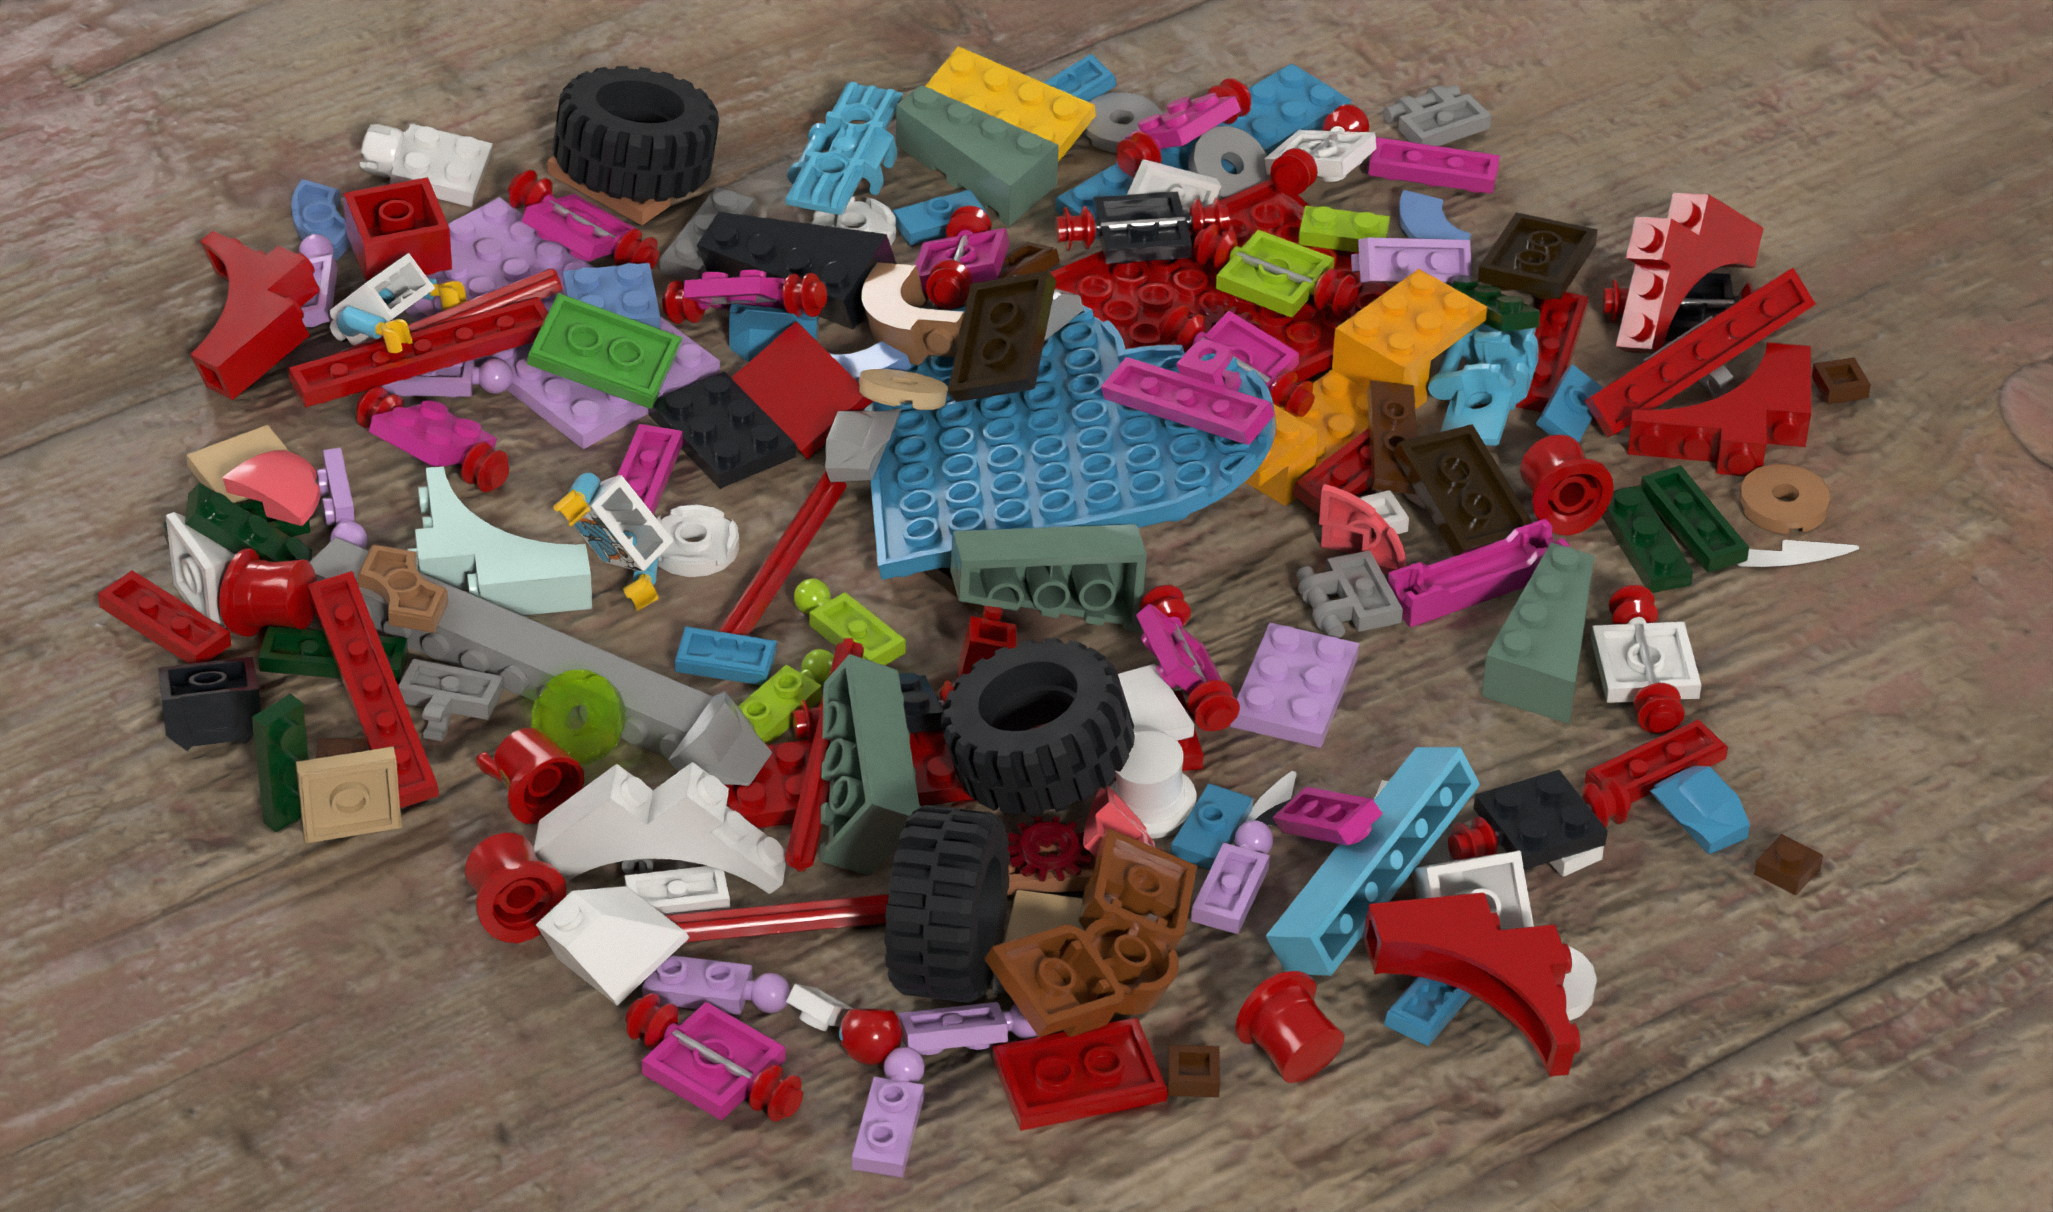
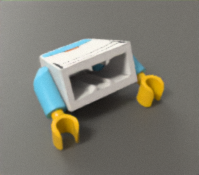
(383, 298)
(618, 530)

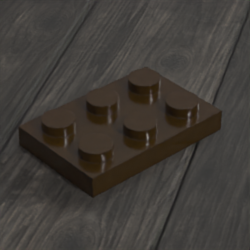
(1537, 256)
(1002, 336)
(1461, 488)

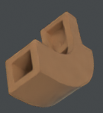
(895, 315)

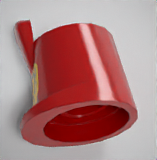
(534, 772)

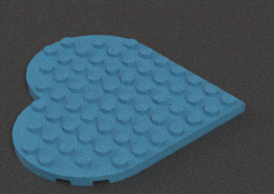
(1048, 454)

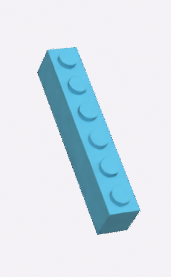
(1334, 904)

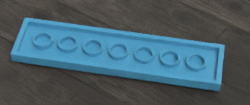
(1279, 108)

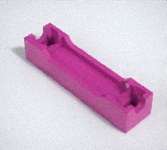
(1471, 576)

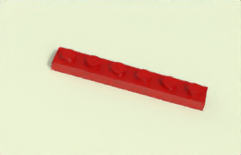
(430, 351)
(1700, 351)
(372, 683)

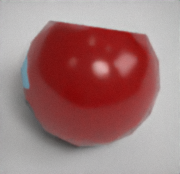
(870, 1034)

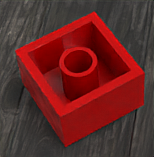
(397, 221)

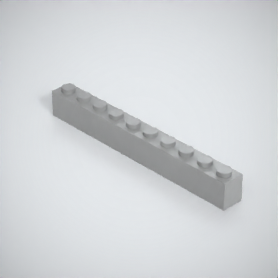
(528, 655)

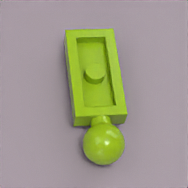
(847, 618)
(774, 701)

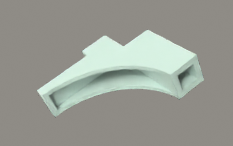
(494, 564)

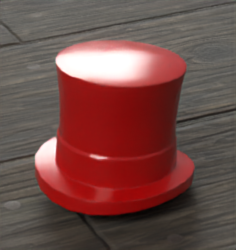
(1566, 485)
(265, 594)
(512, 887)
(1289, 1026)

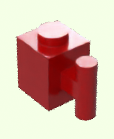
(984, 637)

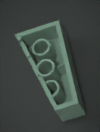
(977, 151)

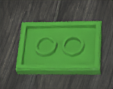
(604, 351)

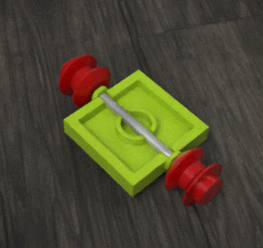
(1274, 272)

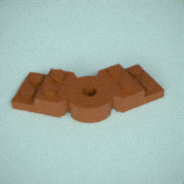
(1122, 958)

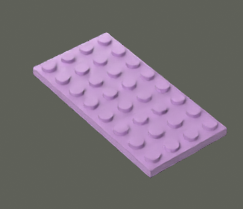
(497, 249)

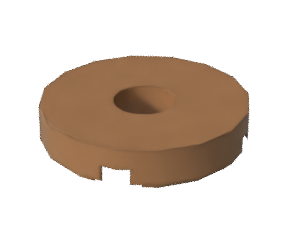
(1767, 483)

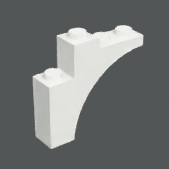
(679, 820)

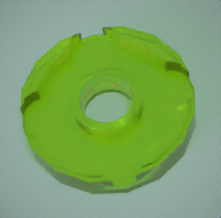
(604, 718)

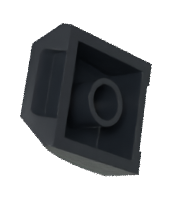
(209, 701)

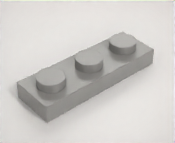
(682, 256)

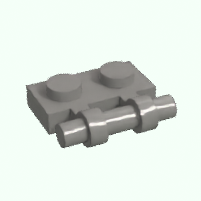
(1438, 116)
(1362, 594)

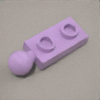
(320, 253)
(455, 381)
(339, 507)
(1234, 879)
(723, 984)
(962, 1026)
(891, 1115)

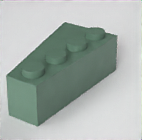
(1054, 570)
(1541, 642)
(866, 765)

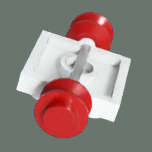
(1322, 153)
(1645, 660)

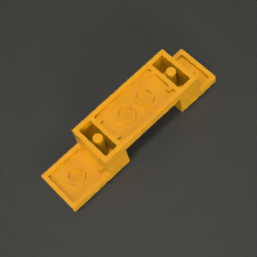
(1382, 342)

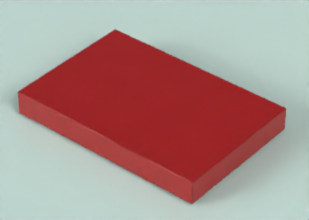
(800, 387)
(1080, 1075)

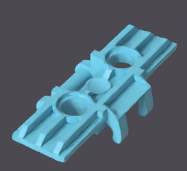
(854, 150)
(1495, 374)

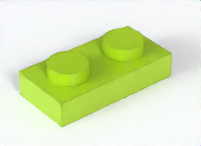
(1340, 228)

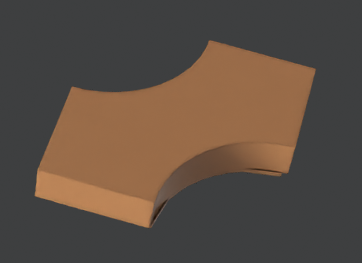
(410, 597)

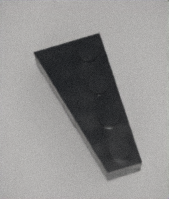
(783, 248)

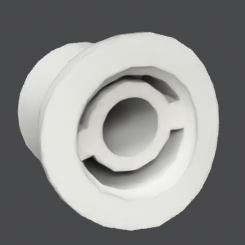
(1155, 784)

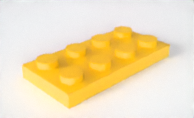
(1013, 98)

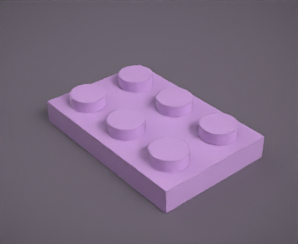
(1295, 684)

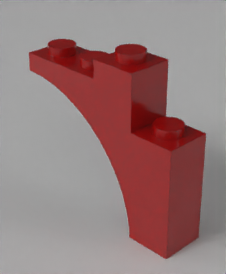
(1674, 256)
(260, 313)
(1735, 427)
(1464, 947)

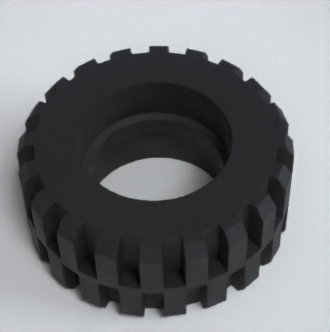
(635, 133)
(1046, 766)
(946, 903)

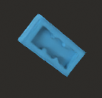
(1084, 79)
(930, 218)
(1566, 409)
(725, 656)
(1210, 825)
(1425, 1009)

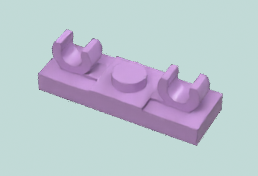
(1396, 258)

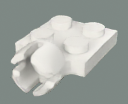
(449, 160)

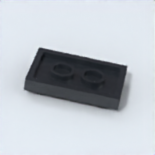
(723, 429)

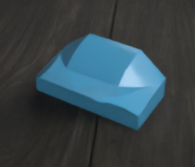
(756, 327)
(1704, 807)

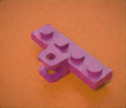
(1194, 395)

